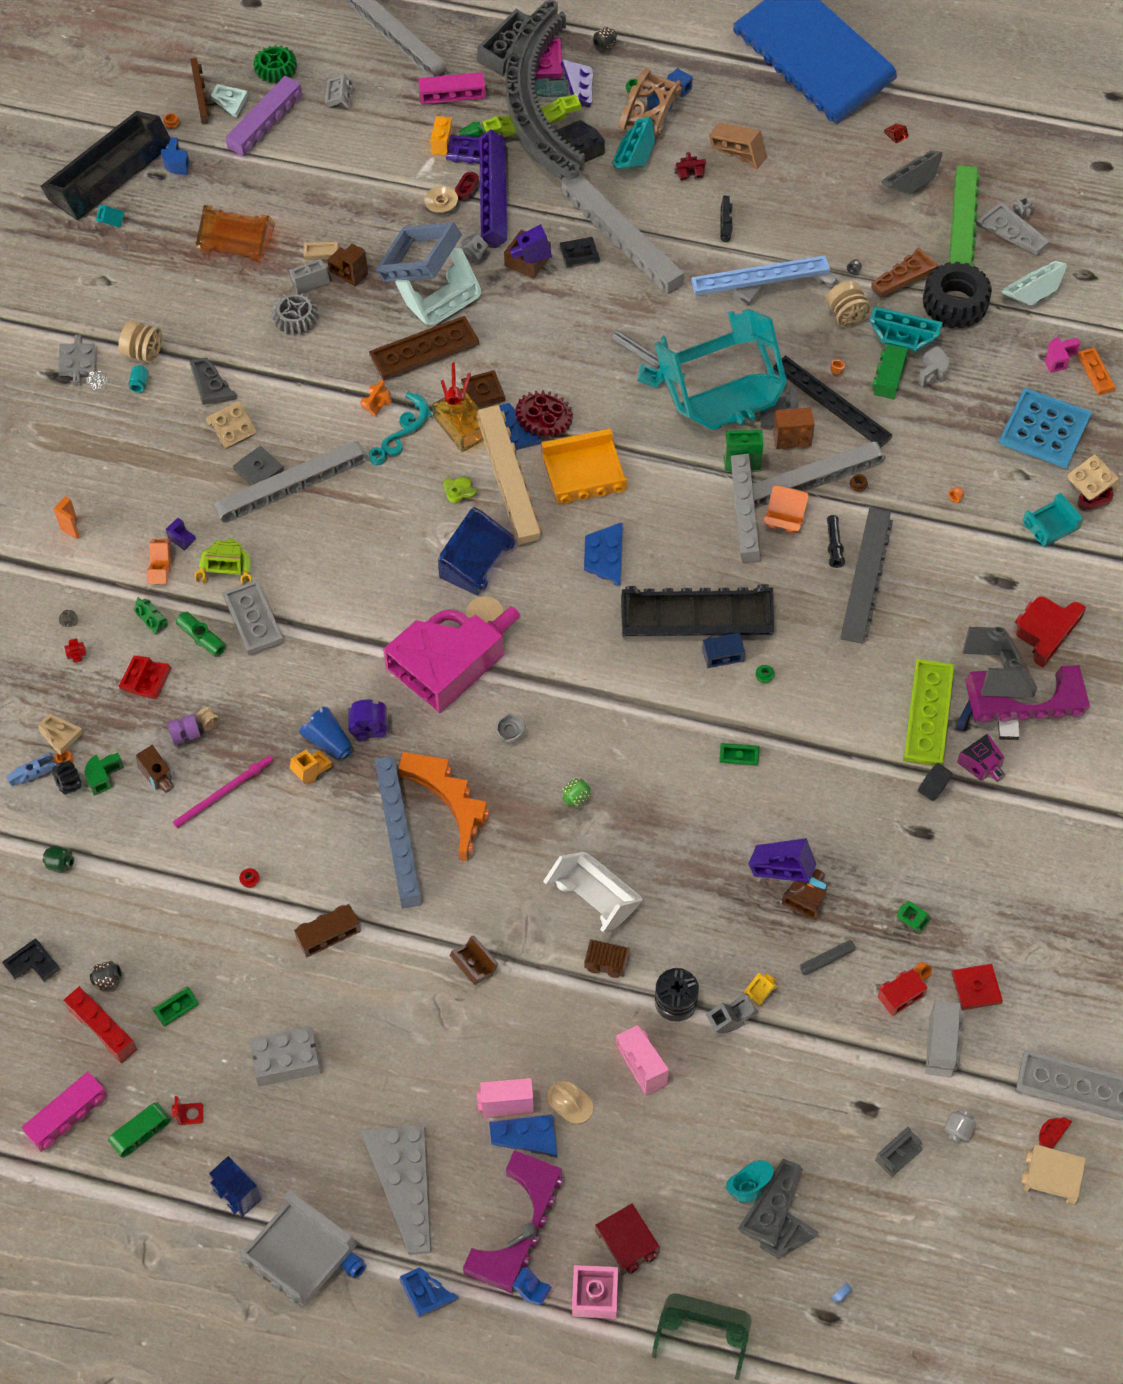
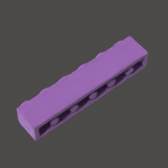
(264, 116)

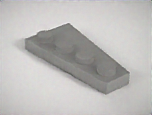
(1011, 227)

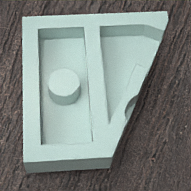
(229, 98)

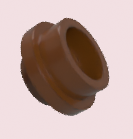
(858, 479)

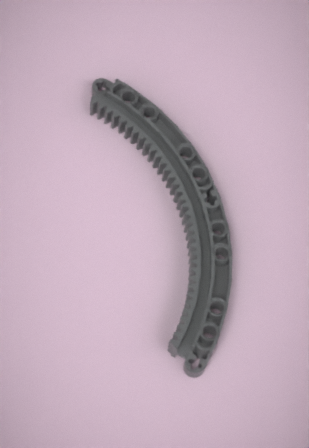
(522, 99)

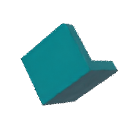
(110, 216)

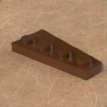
(201, 96)

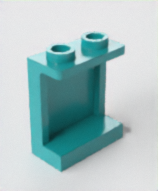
(1053, 520)

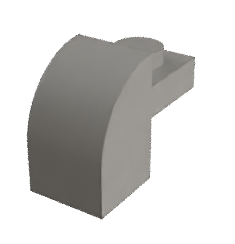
(935, 367)

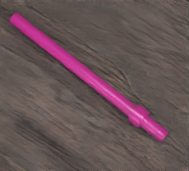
(254, 769)

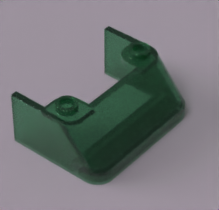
(706, 1313)

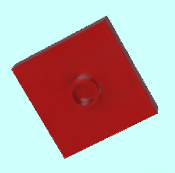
(977, 987)

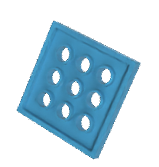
(1040, 418)

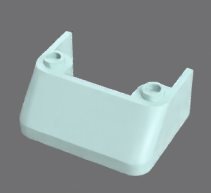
(460, 291)

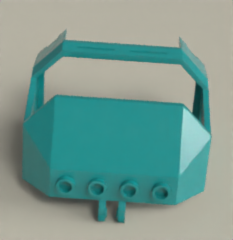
(737, 398)

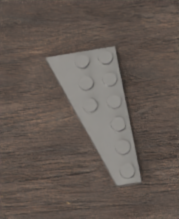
(402, 1171)

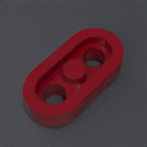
(464, 188)
(1097, 502)

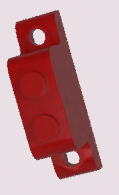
(1047, 626)

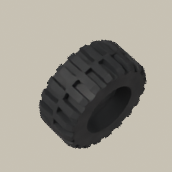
(957, 278)

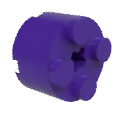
(367, 719)

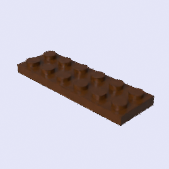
(424, 347)

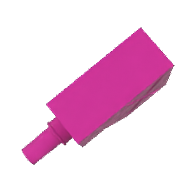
(446, 660)

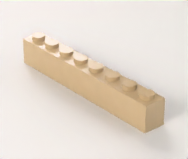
(508, 475)

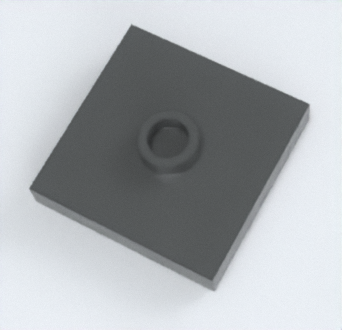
(258, 466)

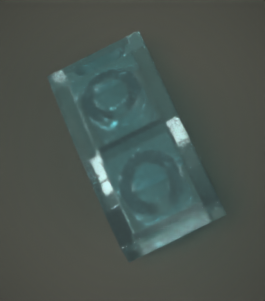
(551, 89)

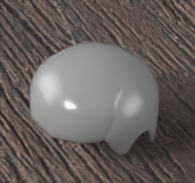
(510, 728)

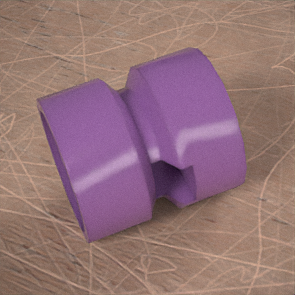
(183, 729)

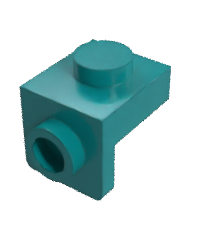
(650, 376)

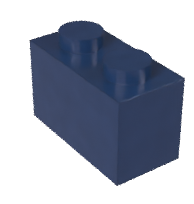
(723, 650)

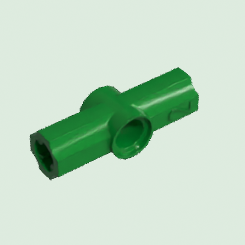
(207, 640)

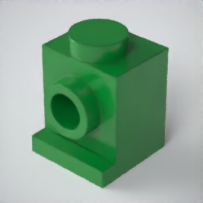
(909, 909)

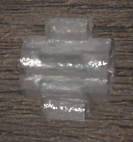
(96, 379)

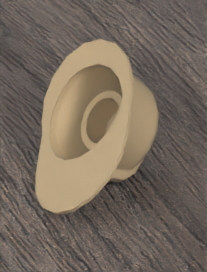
(570, 1102)

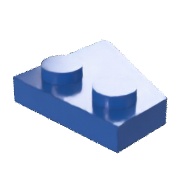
(425, 1292)

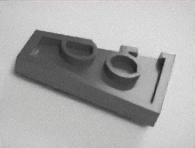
(209, 383)

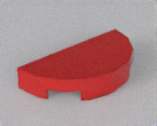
(1052, 1131)

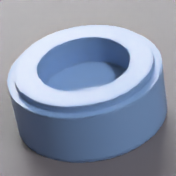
(841, 1293)

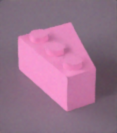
(642, 1059)

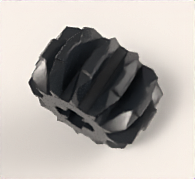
(66, 777)

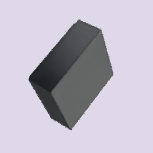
(1008, 730)

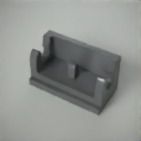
(899, 1152)

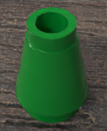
(472, 130)

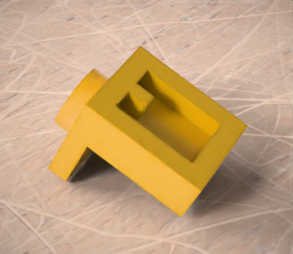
(761, 987)

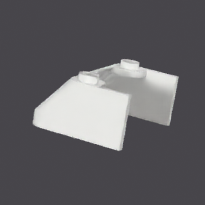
(596, 885)

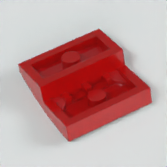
(145, 677)

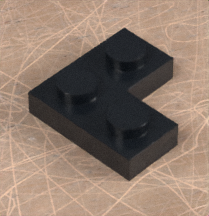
(31, 956)

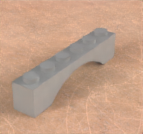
(745, 508)

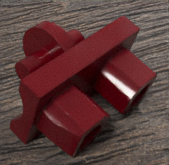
(690, 164)

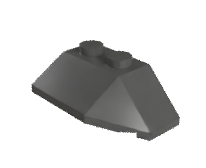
(915, 173)

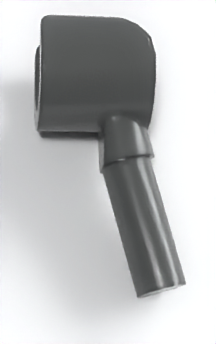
(529, 1233)

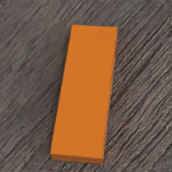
(1096, 371)

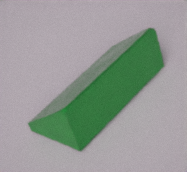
(739, 754)
(175, 1006)

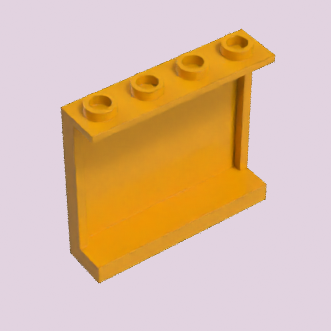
(583, 466)

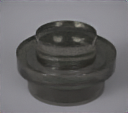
(68, 618)

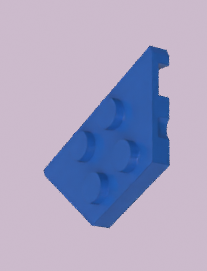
(604, 553)

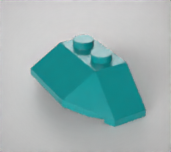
(635, 145)
(904, 329)

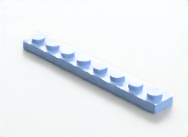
(760, 275)

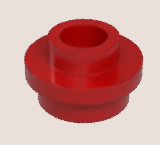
(249, 883)

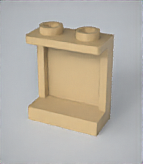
(1054, 1172)

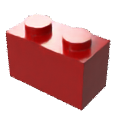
(902, 991)

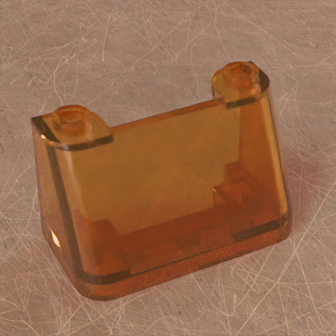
(234, 233)

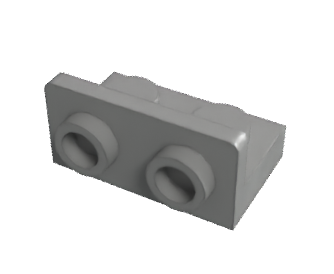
(339, 91)

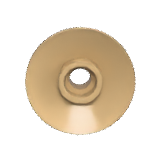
(441, 199)

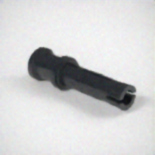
(835, 547)

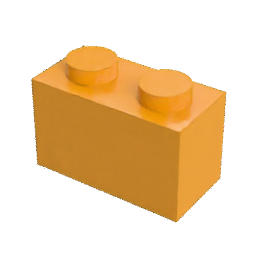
(441, 135)

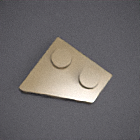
(59, 732)

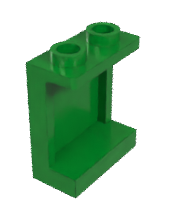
(744, 442)

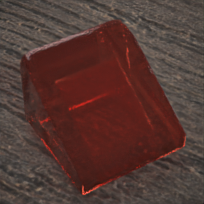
(897, 132)

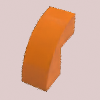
(160, 561)

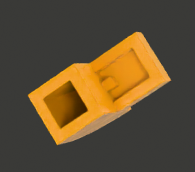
(309, 766)

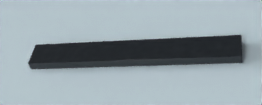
(834, 402)

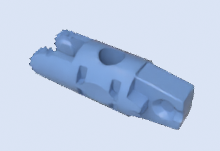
(31, 770)

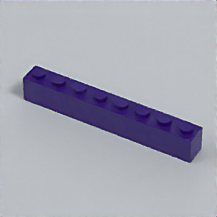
(493, 188)

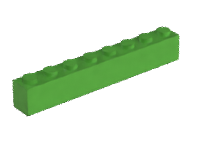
(964, 215)

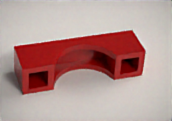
(93, 1016)

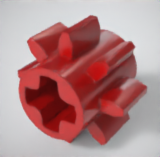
(75, 650)

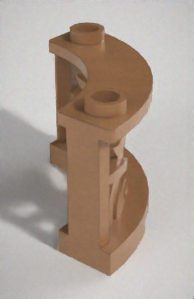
(647, 81)

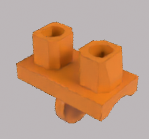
(378, 397)

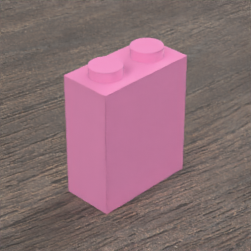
(505, 1098)

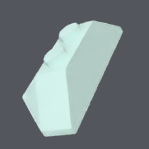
(1036, 284)

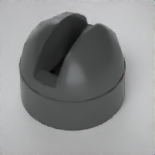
(851, 269)

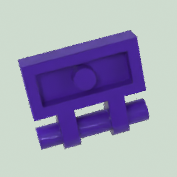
(464, 144)

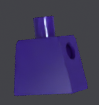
(532, 245)

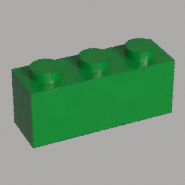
(889, 371)

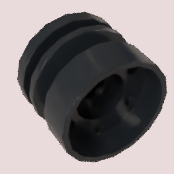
(672, 1004)

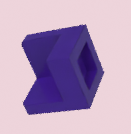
(179, 535)

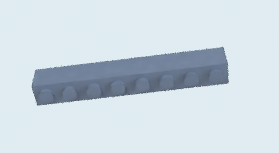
(398, 832)

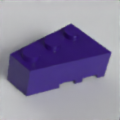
(783, 860)

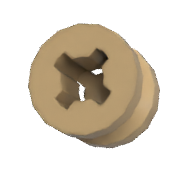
(207, 718)

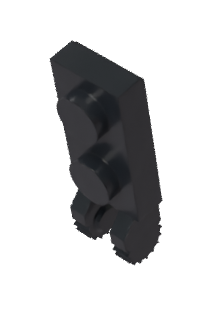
(725, 219)

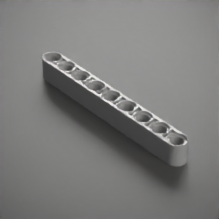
(399, 36)
(820, 472)
(290, 481)

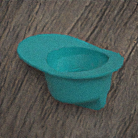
(749, 1181)

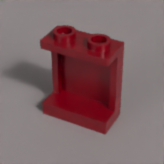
(628, 1239)

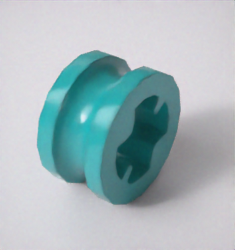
(377, 451)

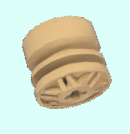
(848, 303)
(140, 341)

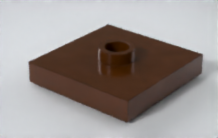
(484, 389)

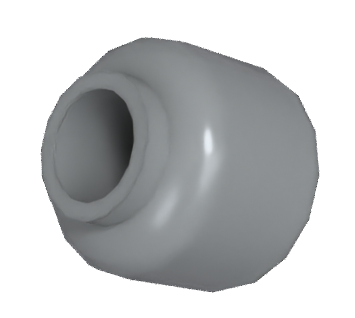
(960, 1126)

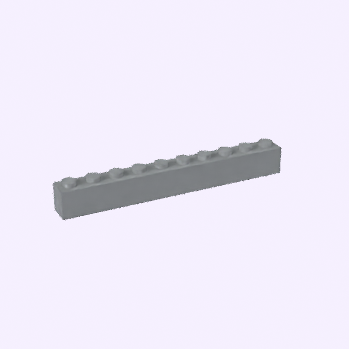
(623, 233)

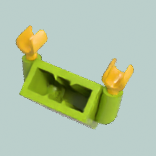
(225, 558)

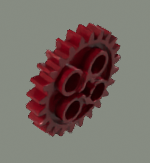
(544, 414)

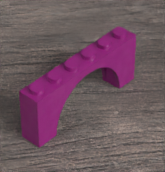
(1068, 700)
(503, 1266)

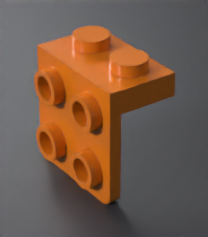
(786, 508)

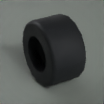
(935, 781)

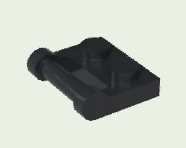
(579, 251)

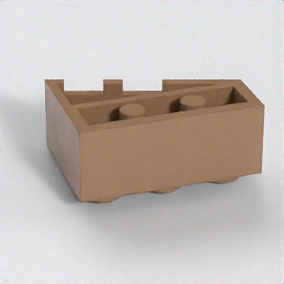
(740, 142)

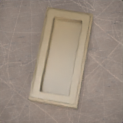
(319, 250)

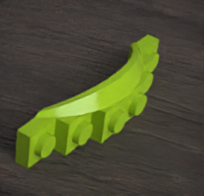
(554, 112)

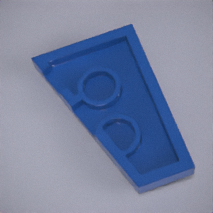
(527, 1133)

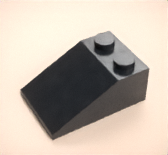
(584, 139)

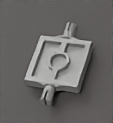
(76, 359)

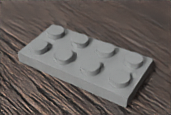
(252, 617)

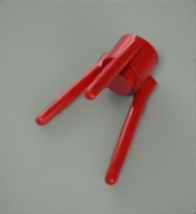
(454, 395)

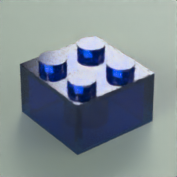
(235, 1187)

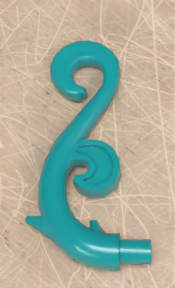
(409, 427)

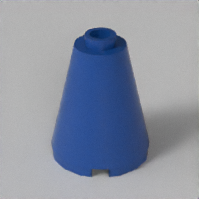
(326, 733)

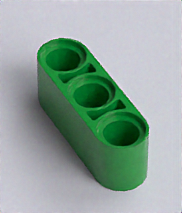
(139, 1129)

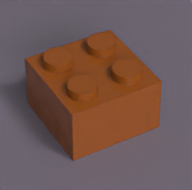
(793, 428)

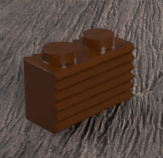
(606, 958)

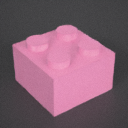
(594, 1292)

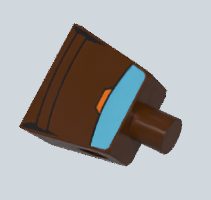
(154, 769)
(806, 896)

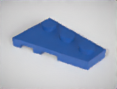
(519, 437)

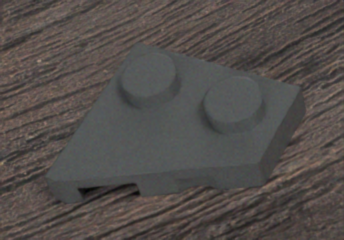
(792, 1235)

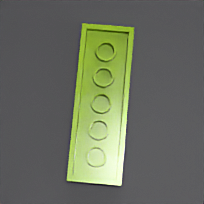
(928, 712)

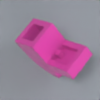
(1059, 352)

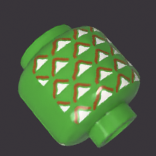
(576, 792)

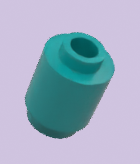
(138, 378)

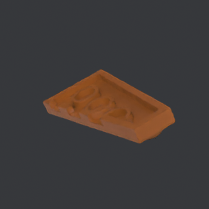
(909, 271)

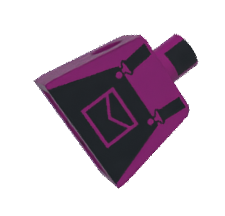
(983, 759)

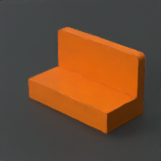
(66, 517)

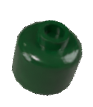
(58, 858)

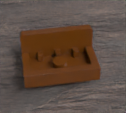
(474, 960)

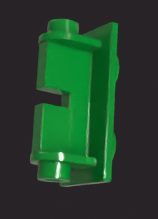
(146, 611)

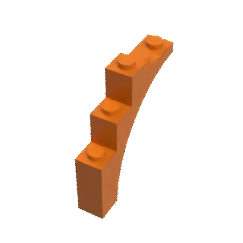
(436, 776)

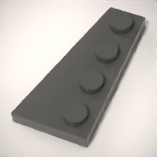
(770, 1209)

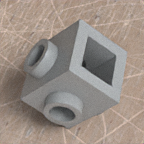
(473, 247)

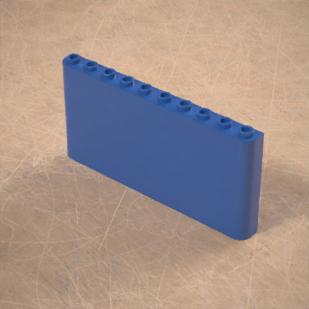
(816, 54)

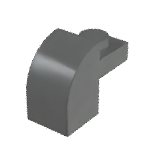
(732, 1016)

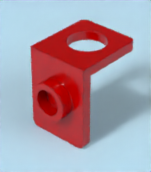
(179, 1112)

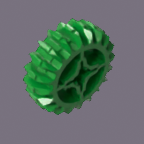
(275, 60)

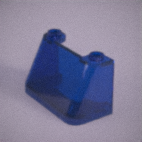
(473, 551)

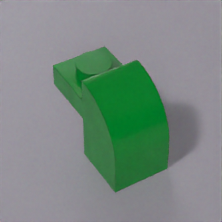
(97, 771)

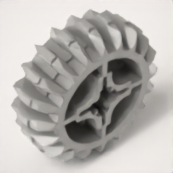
(295, 313)

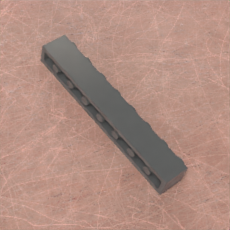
(865, 576)

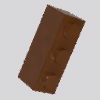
(327, 930)

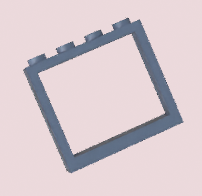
(390, 268)

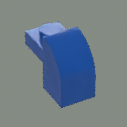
(174, 159)

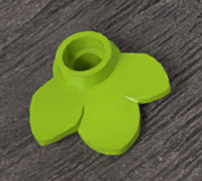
(459, 489)

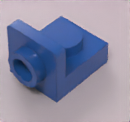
(531, 1287)

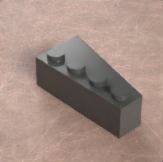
(497, 46)

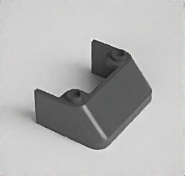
(1015, 677)

